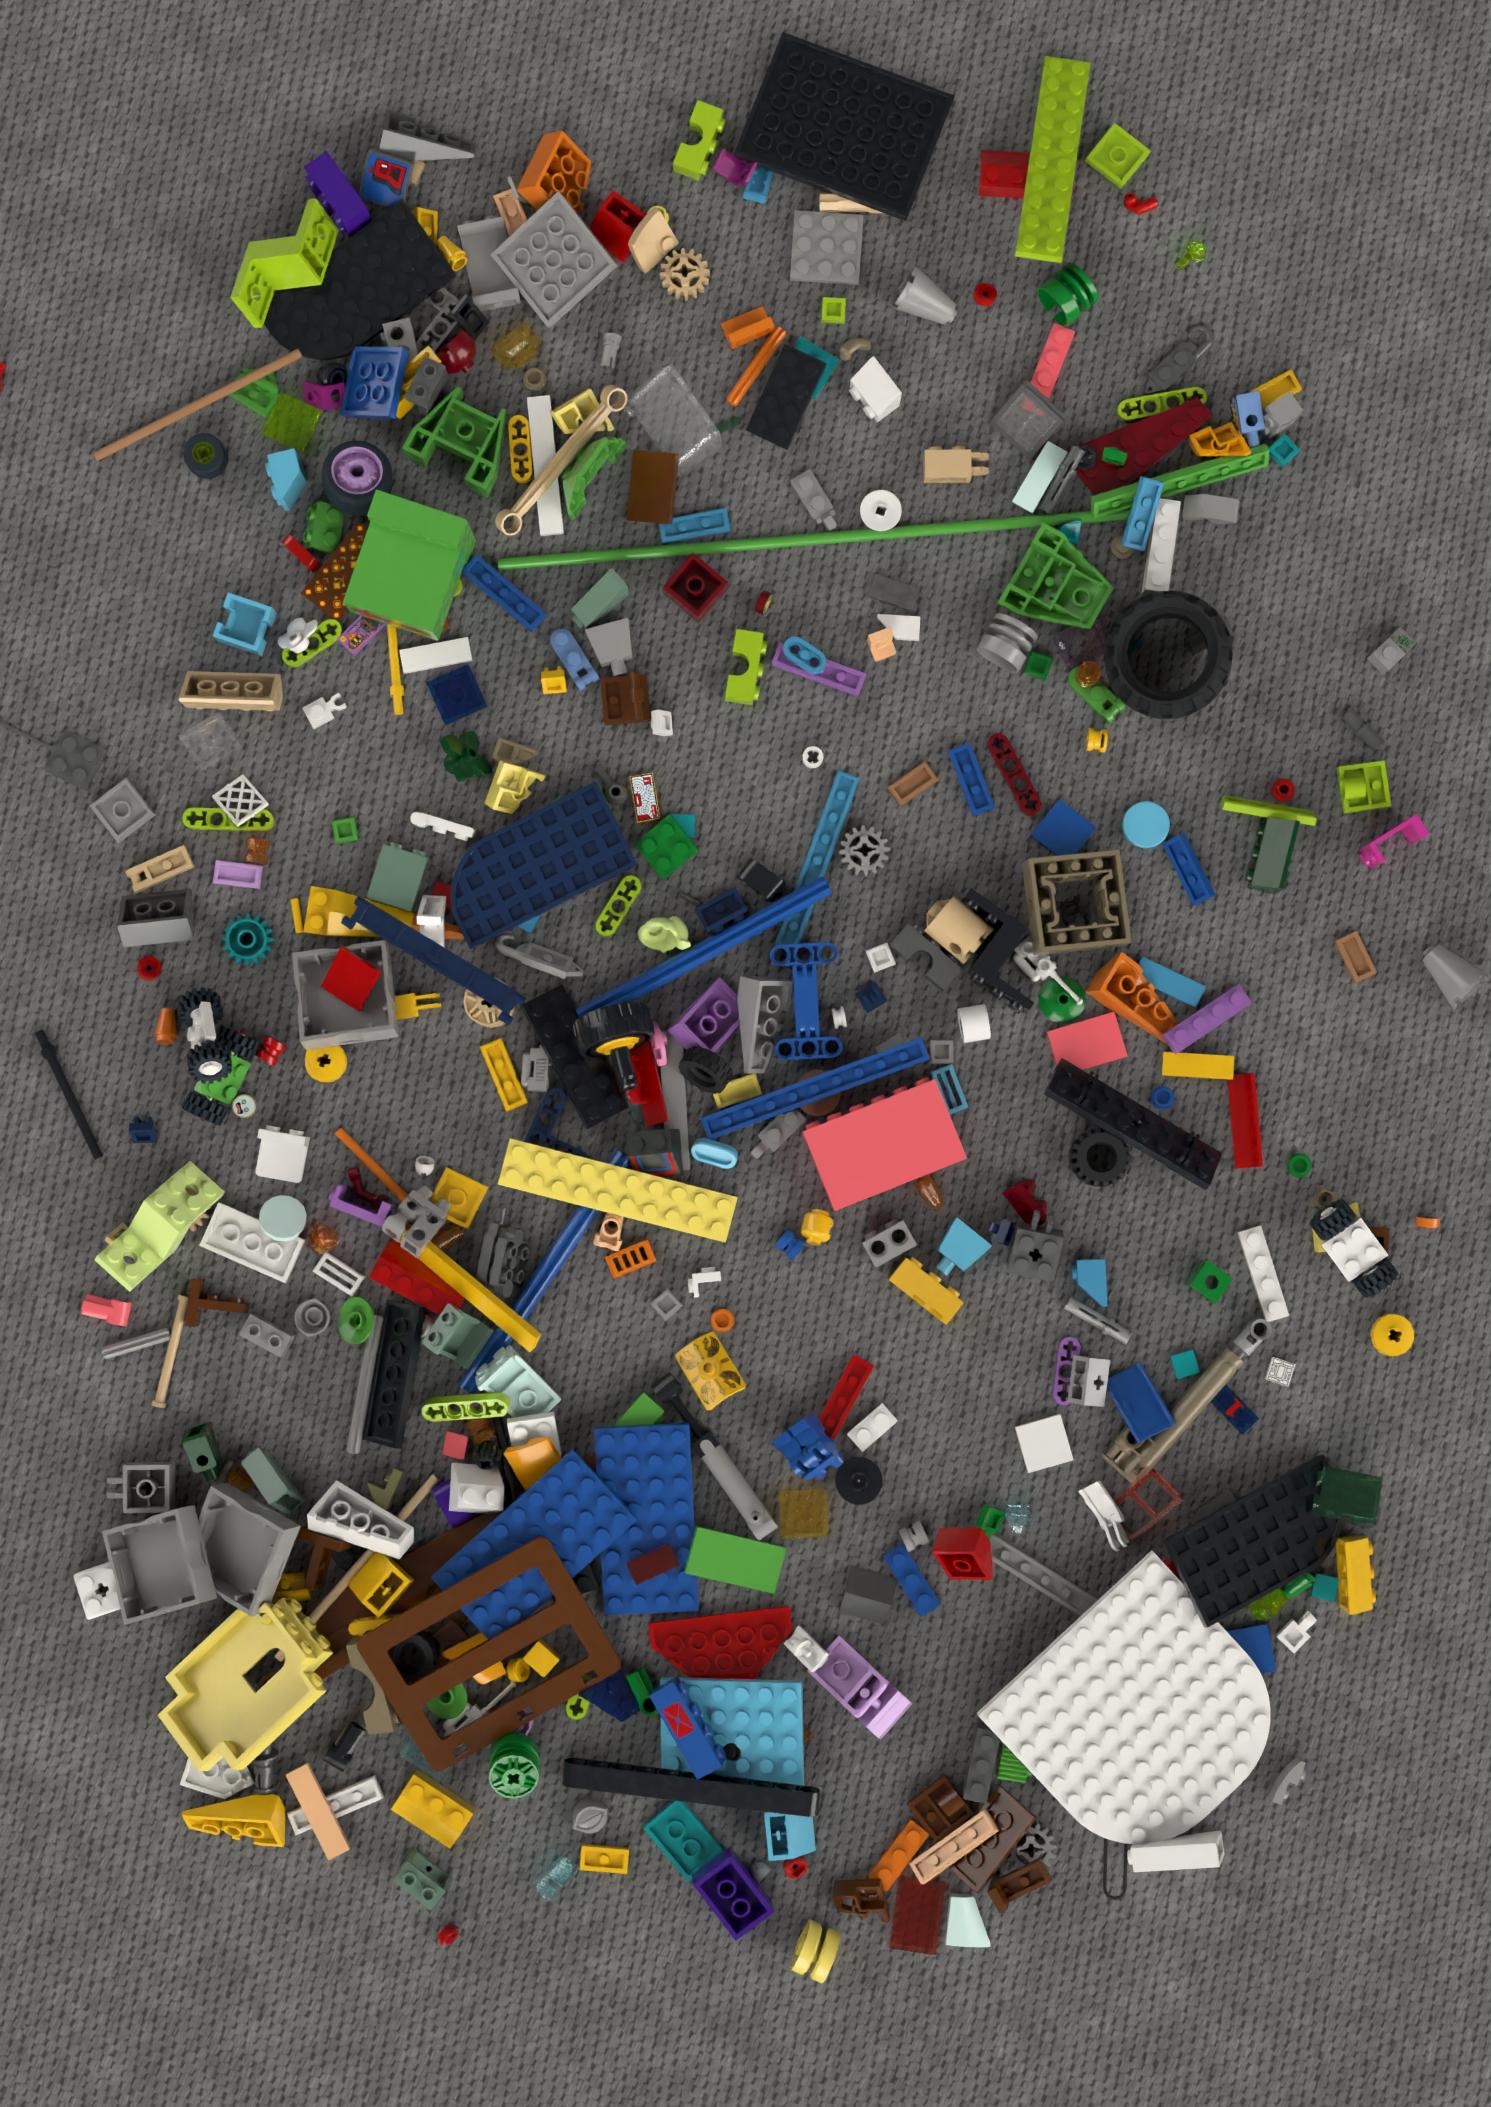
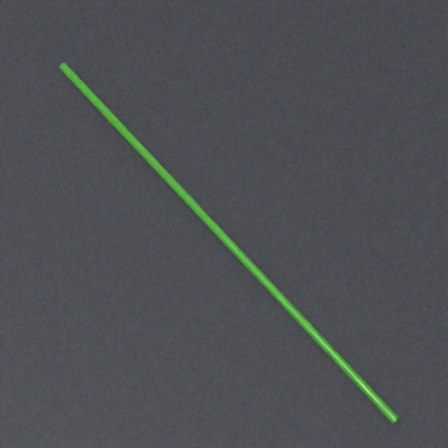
(803, 539)

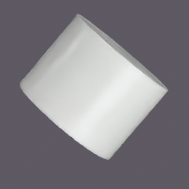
(974, 1023)

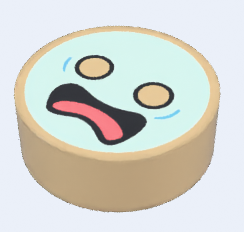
(244, 1106)

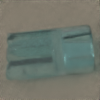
(555, 1877)

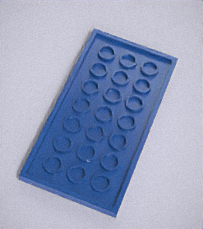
(653, 1478)
(565, 1506)

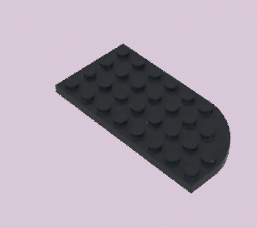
(367, 283)
(1254, 1544)

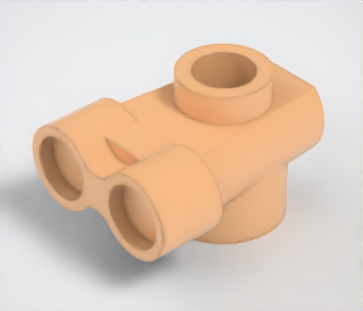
(609, 1236)

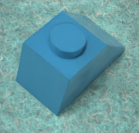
(1091, 1278)

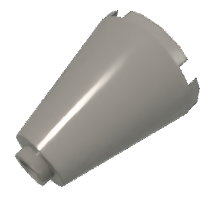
(924, 298)
(1452, 974)

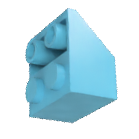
(287, 475)
(788, 1836)

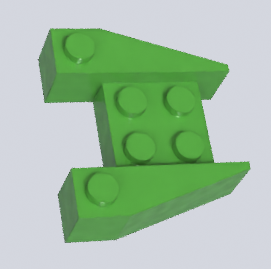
(463, 433)

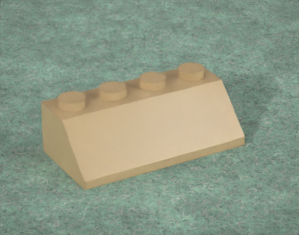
(232, 691)

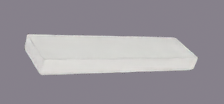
(341, 1802)

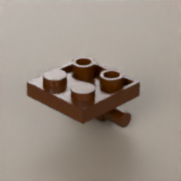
(625, 699)

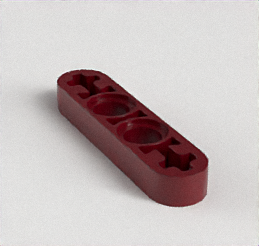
(1017, 773)

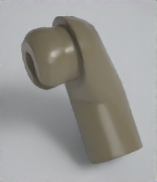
(852, 345)

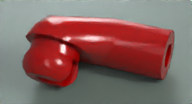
(1137, 206)

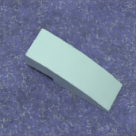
(1039, 477)

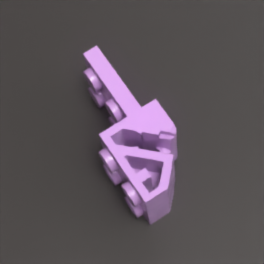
(861, 1688)

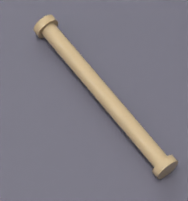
(171, 1352)

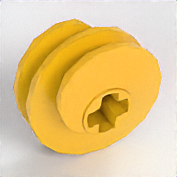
(329, 1072)
(1380, 1334)

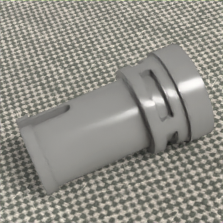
(611, 344)

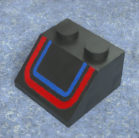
(656, 1152)

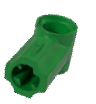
(642, 1688)

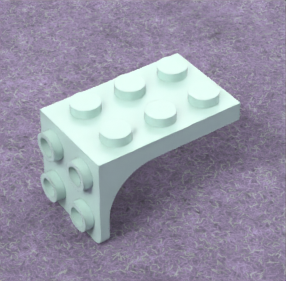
(517, 1380)

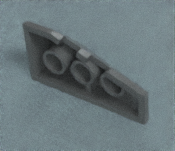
(413, 142)

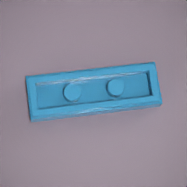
(1142, 513)
(695, 525)
(1172, 983)

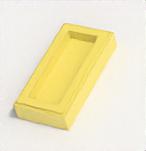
(738, 1091)

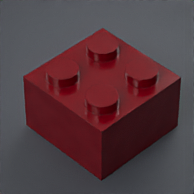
(695, 587)

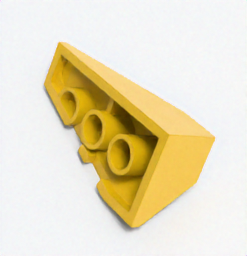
(248, 1816)

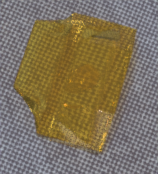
(517, 347)

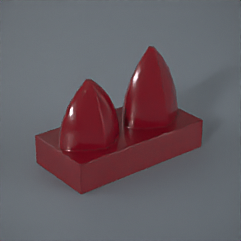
(1021, 1200)

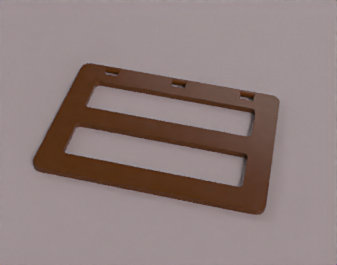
(410, 1697)

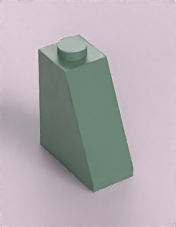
(599, 600)
(272, 1481)

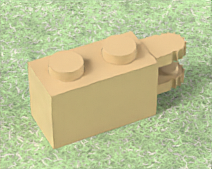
(952, 465)

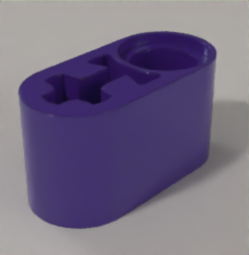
(442, 1495)

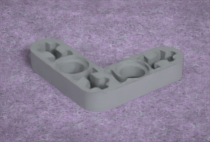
(444, 309)

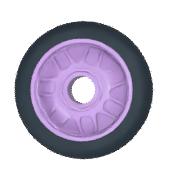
(352, 493)

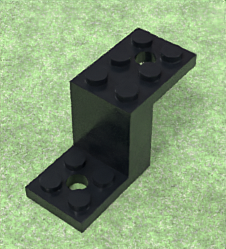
(997, 952)

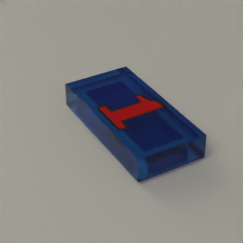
(1234, 1409)

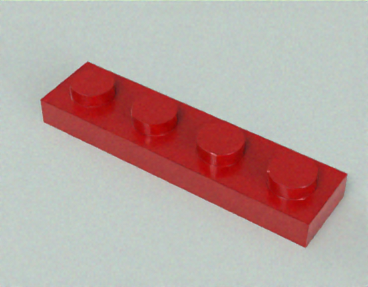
(844, 1395)

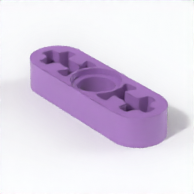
(1062, 1352)

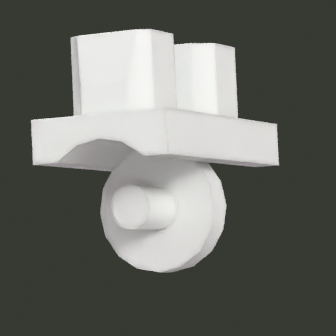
(806, 1649)

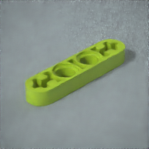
(1160, 401)
(227, 823)
(467, 1410)

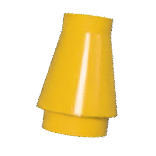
(453, 254)

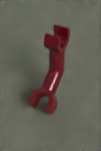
(355, 1177)

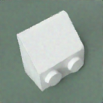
(875, 390)
(475, 1489)

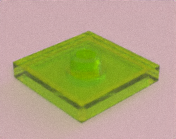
(292, 422)

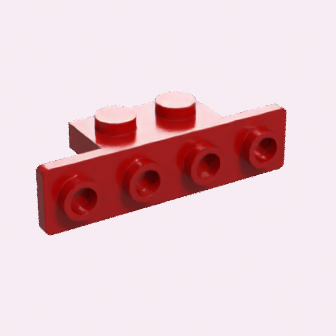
(649, 1088)

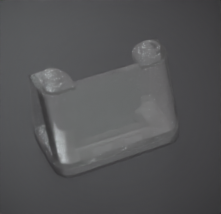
(674, 418)

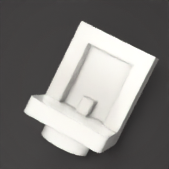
(708, 1274)

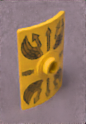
(710, 1370)

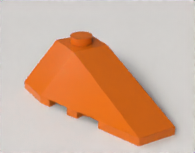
(1127, 992)

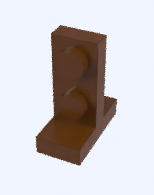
(211, 1302)
(320, 1556)
(1017, 1883)

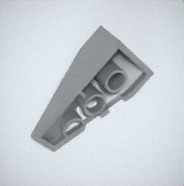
(759, 1011)

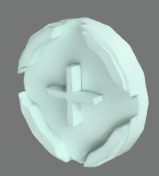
(282, 1218)

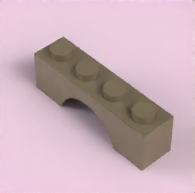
(380, 1714)

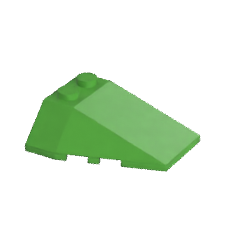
(586, 467)
(1056, 583)

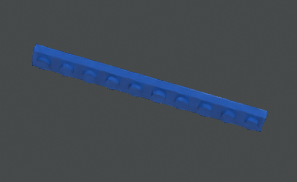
(815, 1088)

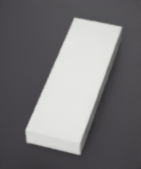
(435, 655)

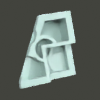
(965, 1923)

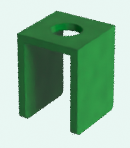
(1198, 1276)

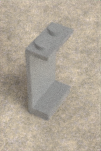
(487, 280)

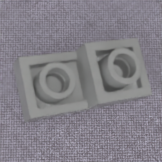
(1291, 1773)

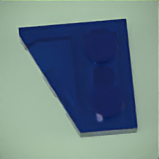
(613, 1697)

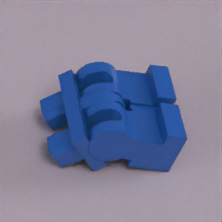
(809, 1448)

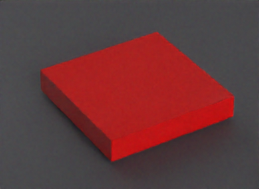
(351, 978)

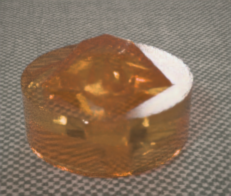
(240, 1479)

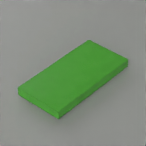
(735, 1559)

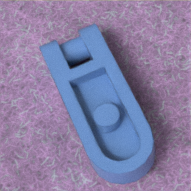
(572, 658)

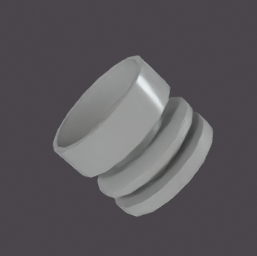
(1008, 640)

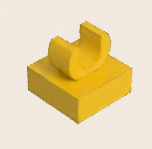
(553, 681)

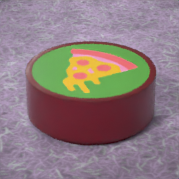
(763, 602)

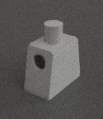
(612, 645)

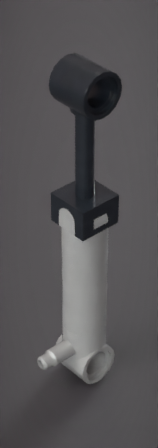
(719, 1462)

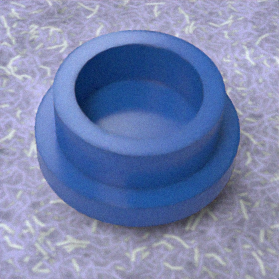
(1162, 1097)

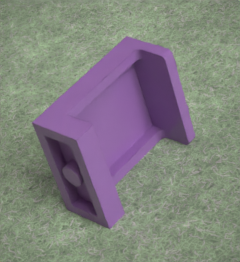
(339, 1202)

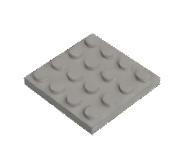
(554, 259)

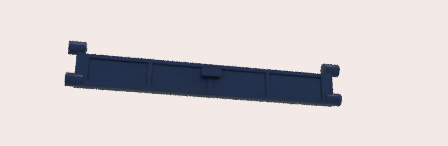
(435, 957)

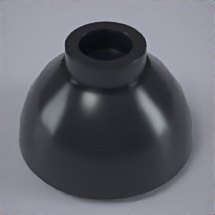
(331, 374)

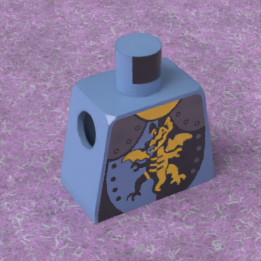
(1247, 407)

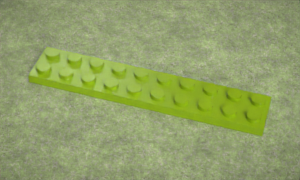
(1053, 159)

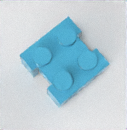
(245, 624)

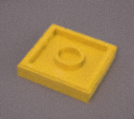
(463, 1195)

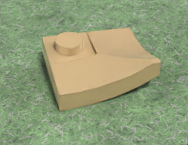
(651, 240)

